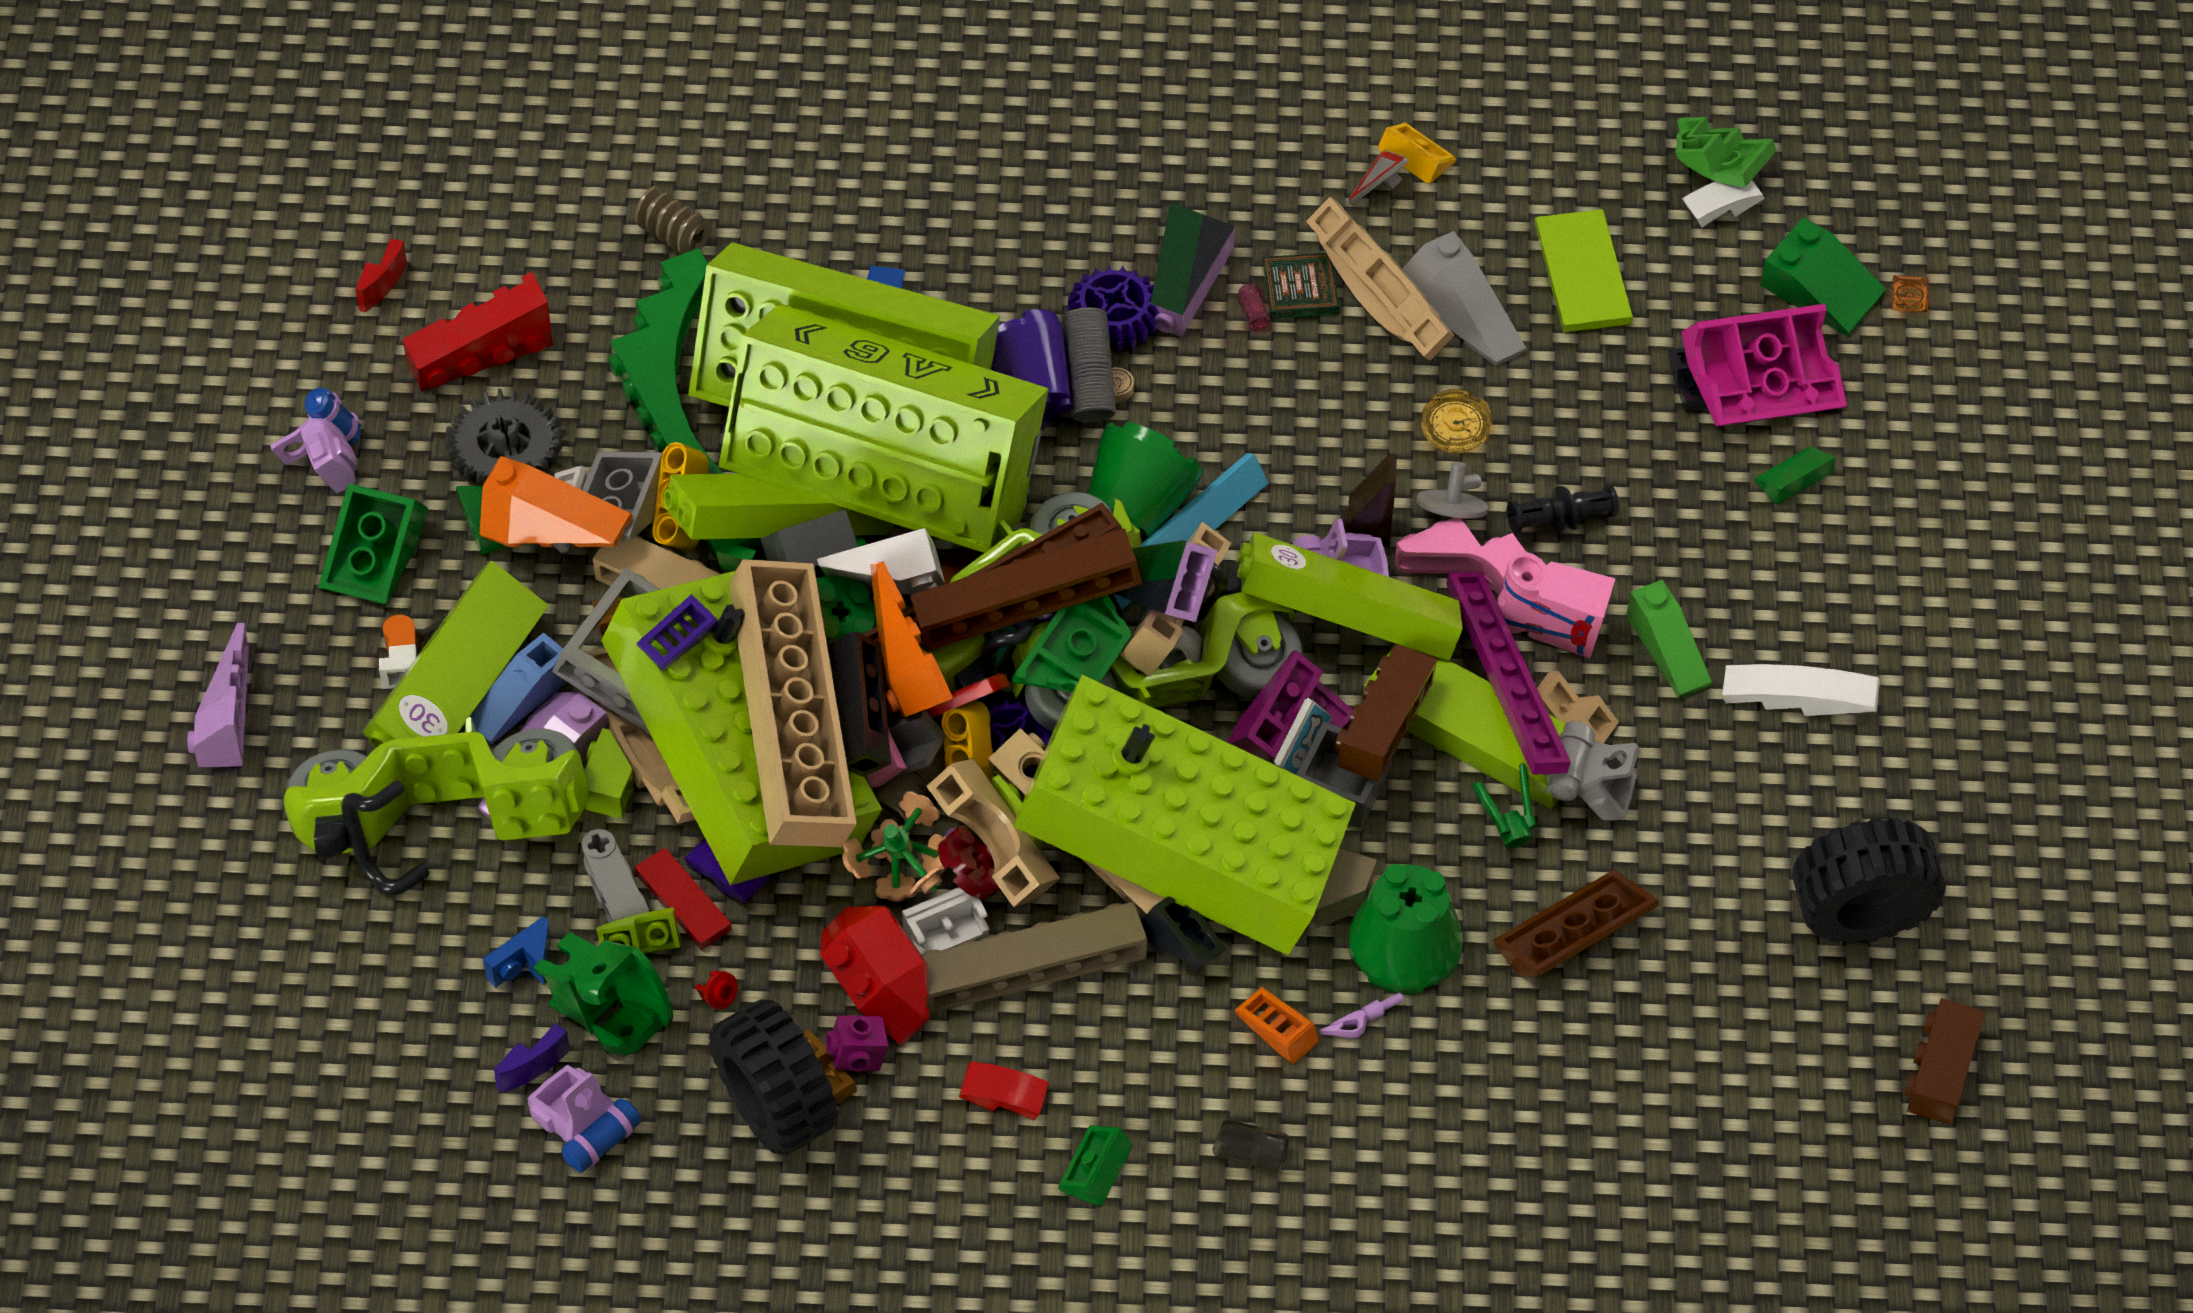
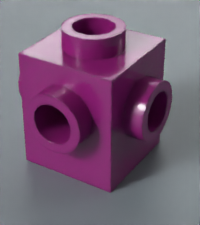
(857, 1043)

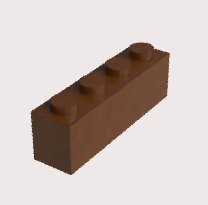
(1386, 712)

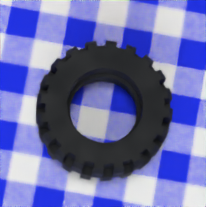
(1868, 880)
(773, 1076)

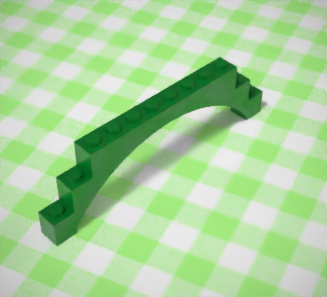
(650, 361)

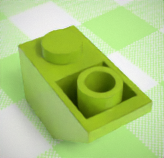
(608, 777)

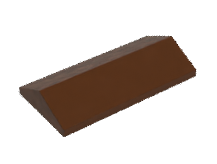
(1574, 924)

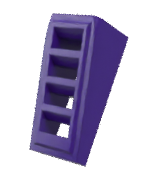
(700, 614)

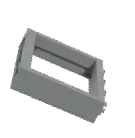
(592, 675)

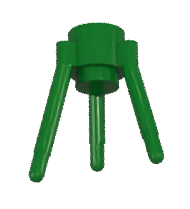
(1512, 826)

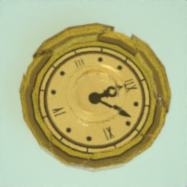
(1456, 421)

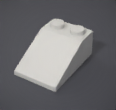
(908, 557)

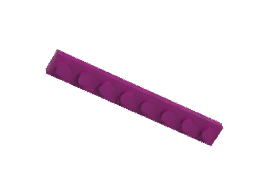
(1508, 674)

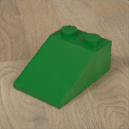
(1818, 269)
(372, 543)

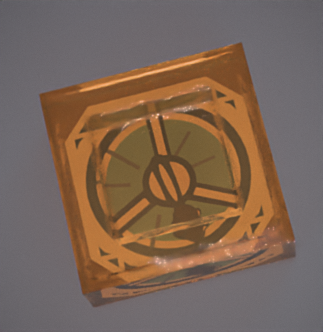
(1910, 293)

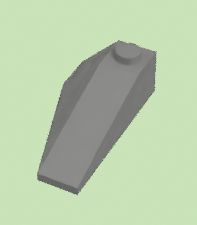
(1464, 298)

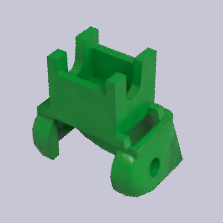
(599, 977)

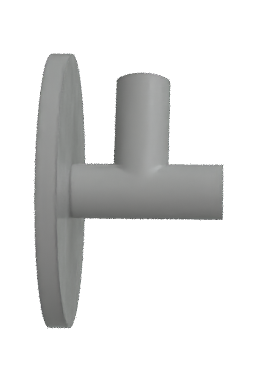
(1452, 501)

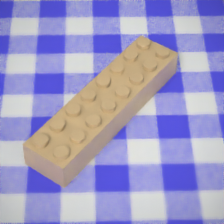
(792, 704)

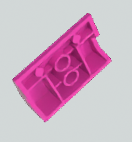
(1764, 365)

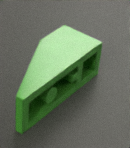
(1667, 638)

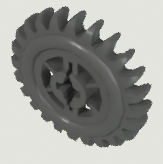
(502, 422)

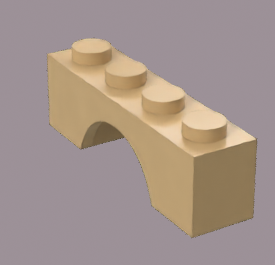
(1018, 863)

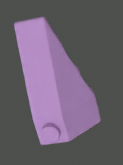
(221, 715)
(571, 715)

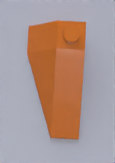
(536, 508)
(908, 672)

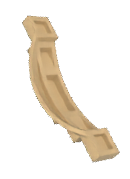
(1379, 280)
(644, 756)

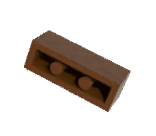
(1943, 1060)

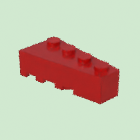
(481, 335)

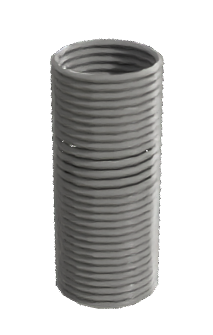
(1087, 359)

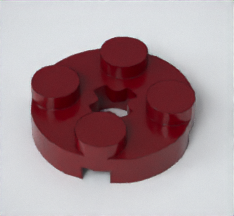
(970, 862)

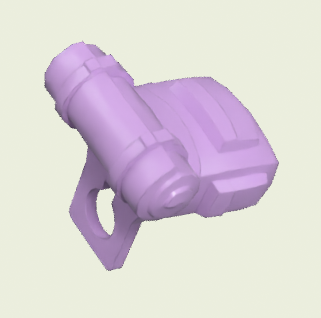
(1351, 548)

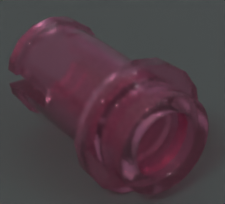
(1251, 299)

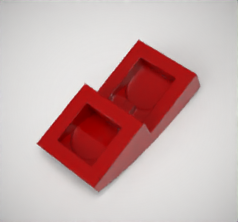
(377, 279)
(1004, 1087)

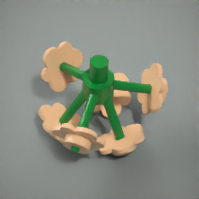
(895, 845)

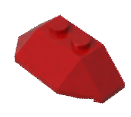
(878, 968)

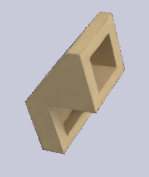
(1567, 706)

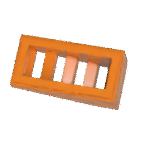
(1291, 1043)

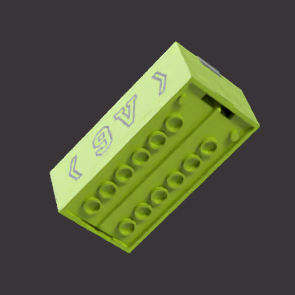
(882, 427)

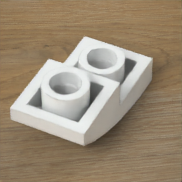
(1719, 198)

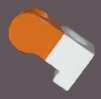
(402, 649)

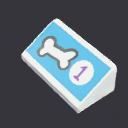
(1301, 736)

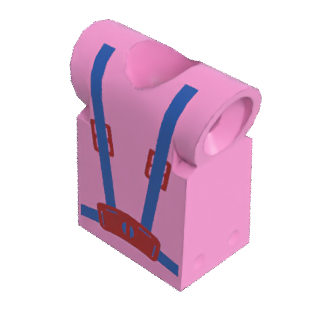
(1554, 602)

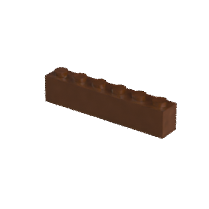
(1026, 589)

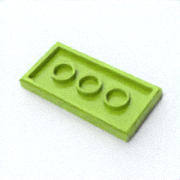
(1583, 270)

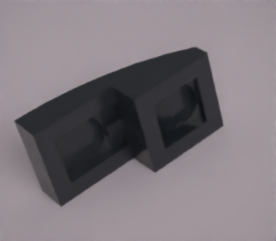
(1686, 385)

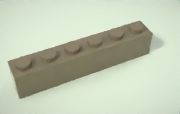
(1034, 956)

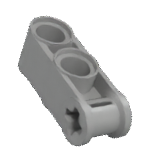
(611, 876)

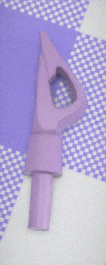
(1360, 1018)

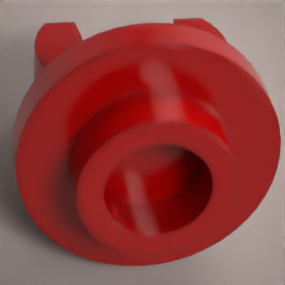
(719, 989)

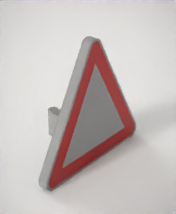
(1381, 171)

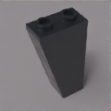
(861, 702)

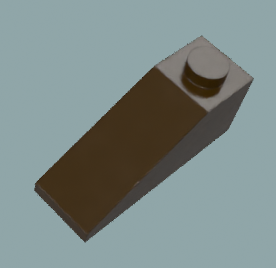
(1373, 502)

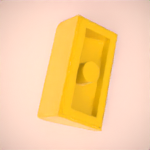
(1424, 156)

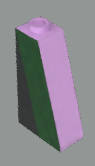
(1188, 265)
(1172, 577)

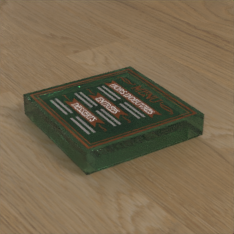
(1300, 286)

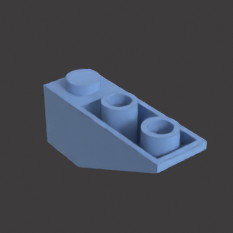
(519, 689)

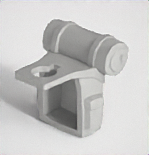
(1595, 772)

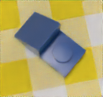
(519, 952)

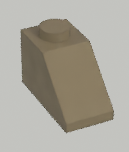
(1345, 888)

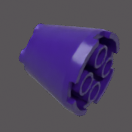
(1036, 353)

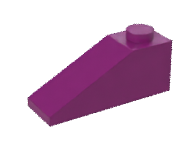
(1275, 708)

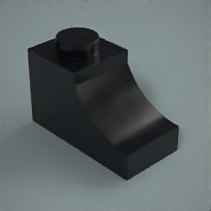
(1181, 933)

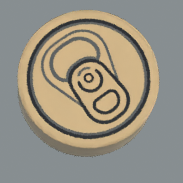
(1123, 384)

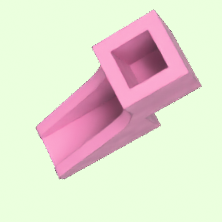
(1454, 549)

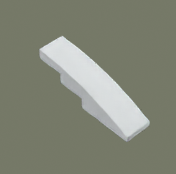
(1804, 687)

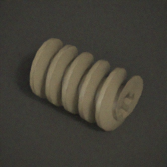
(671, 221)

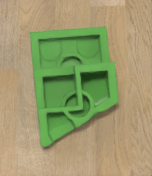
(1721, 152)

